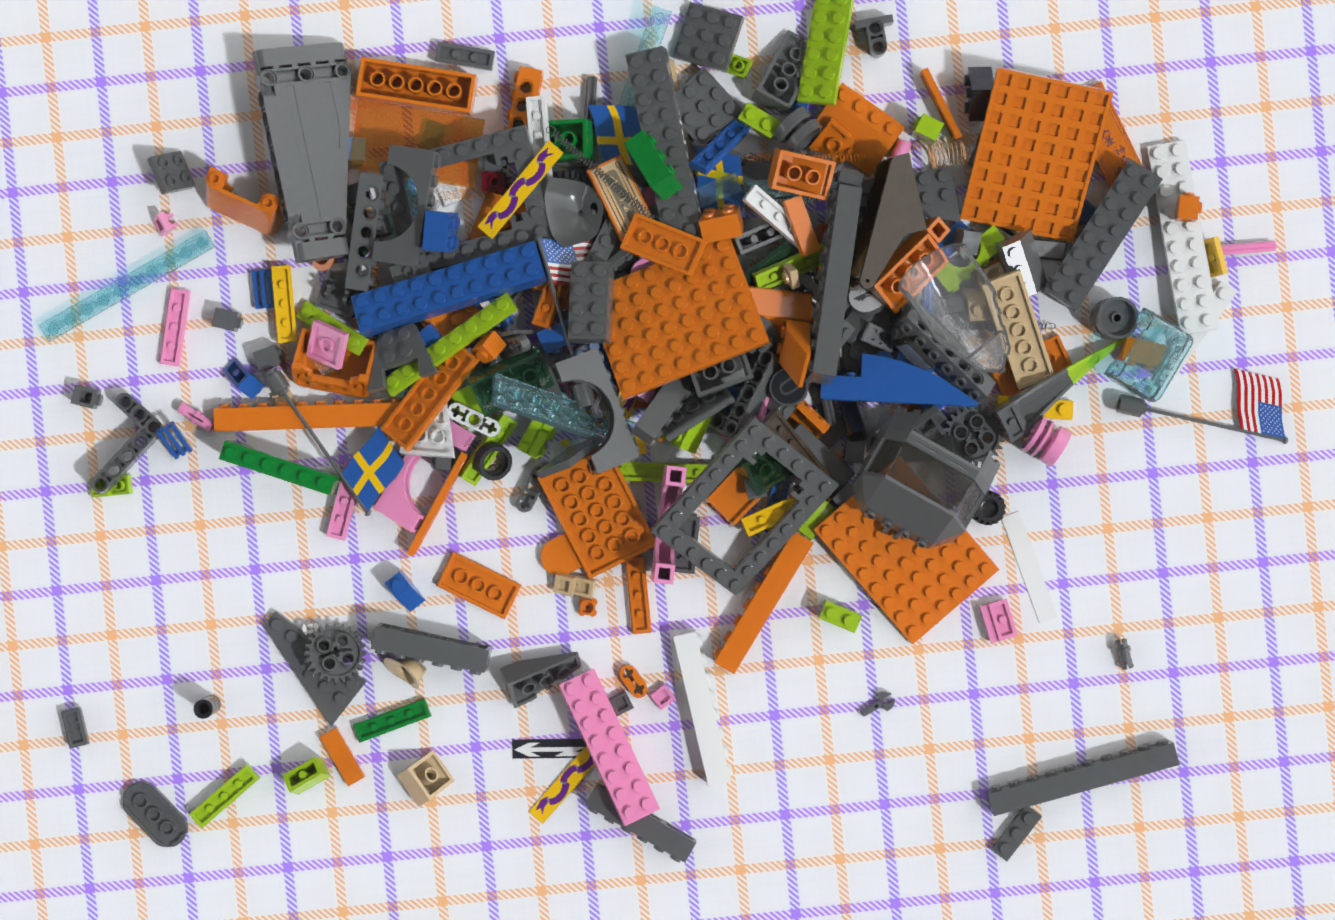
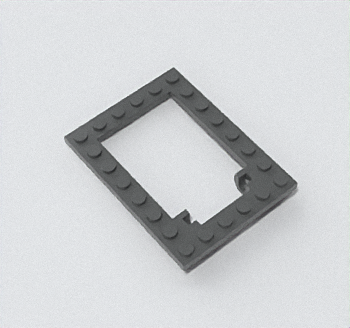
(516, 148)
(749, 440)

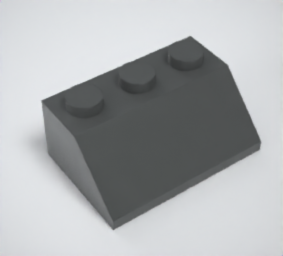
(1021, 253)

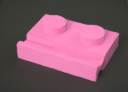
(998, 620)

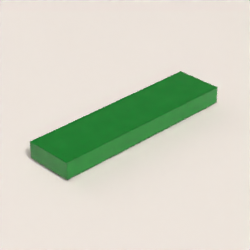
(392, 720)

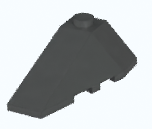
(781, 79)
(530, 676)

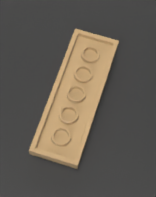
(1028, 352)

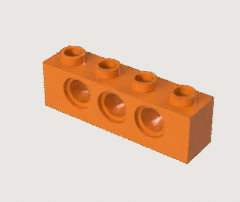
(523, 76)

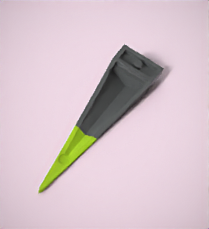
(1028, 406)

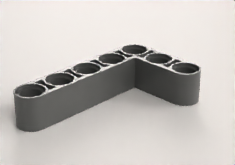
(750, 397)
(130, 445)

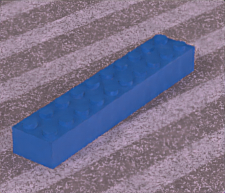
(449, 289)

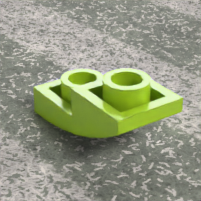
(740, 66)
(123, 486)
(819, 515)

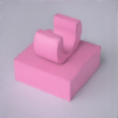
(162, 223)

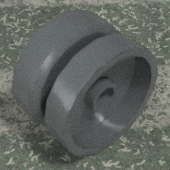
(797, 130)
(1103, 318)

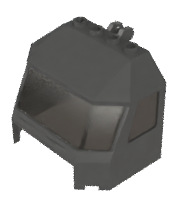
(919, 484)

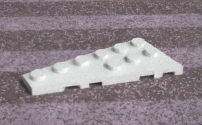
(436, 439)

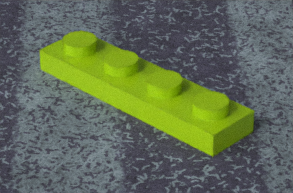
(310, 312)
(507, 425)
(224, 795)

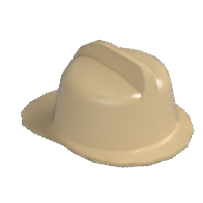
(406, 670)

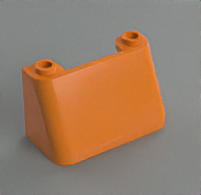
(264, 216)
(351, 382)

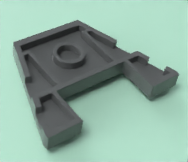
(397, 349)

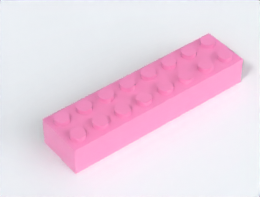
(609, 747)

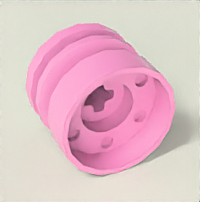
(1048, 442)

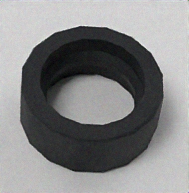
(504, 467)

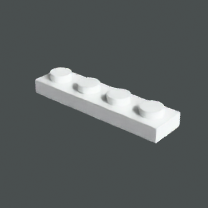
(769, 211)

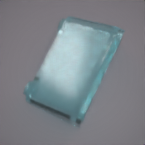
(1152, 358)

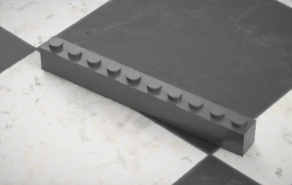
(1082, 777)

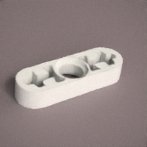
(463, 408)

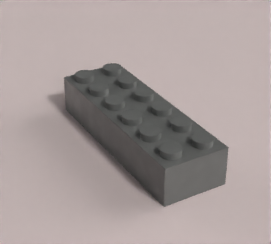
(431, 647)

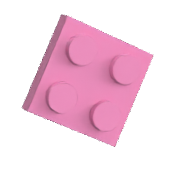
(327, 344)

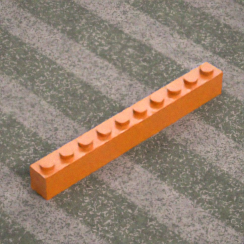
(317, 416)

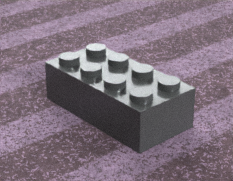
(591, 302)

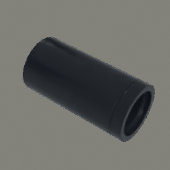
(853, 421)
(200, 708)

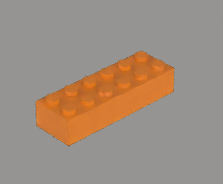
(416, 86)

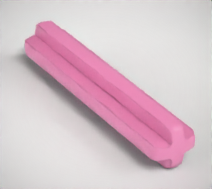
(1253, 247)

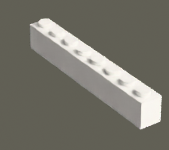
(702, 708)

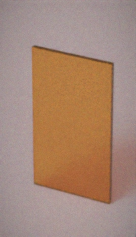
(386, 124)

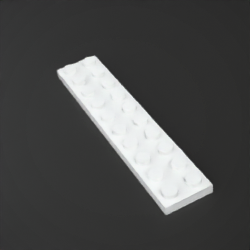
(1182, 240)

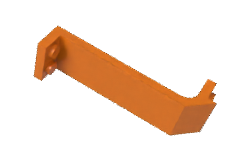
(730, 498)

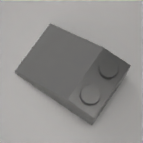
(722, 375)

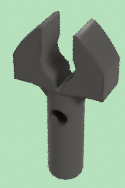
(878, 704)

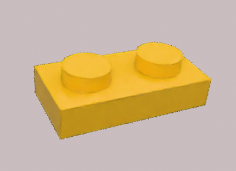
(1215, 257)

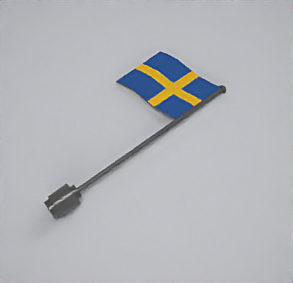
(612, 127)
(732, 163)
(369, 468)

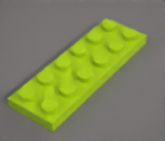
(825, 52)

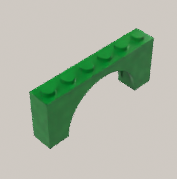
(256, 460)

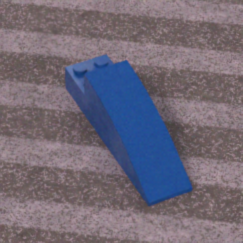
(894, 382)

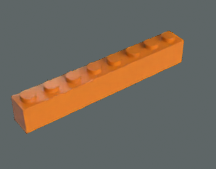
(762, 603)

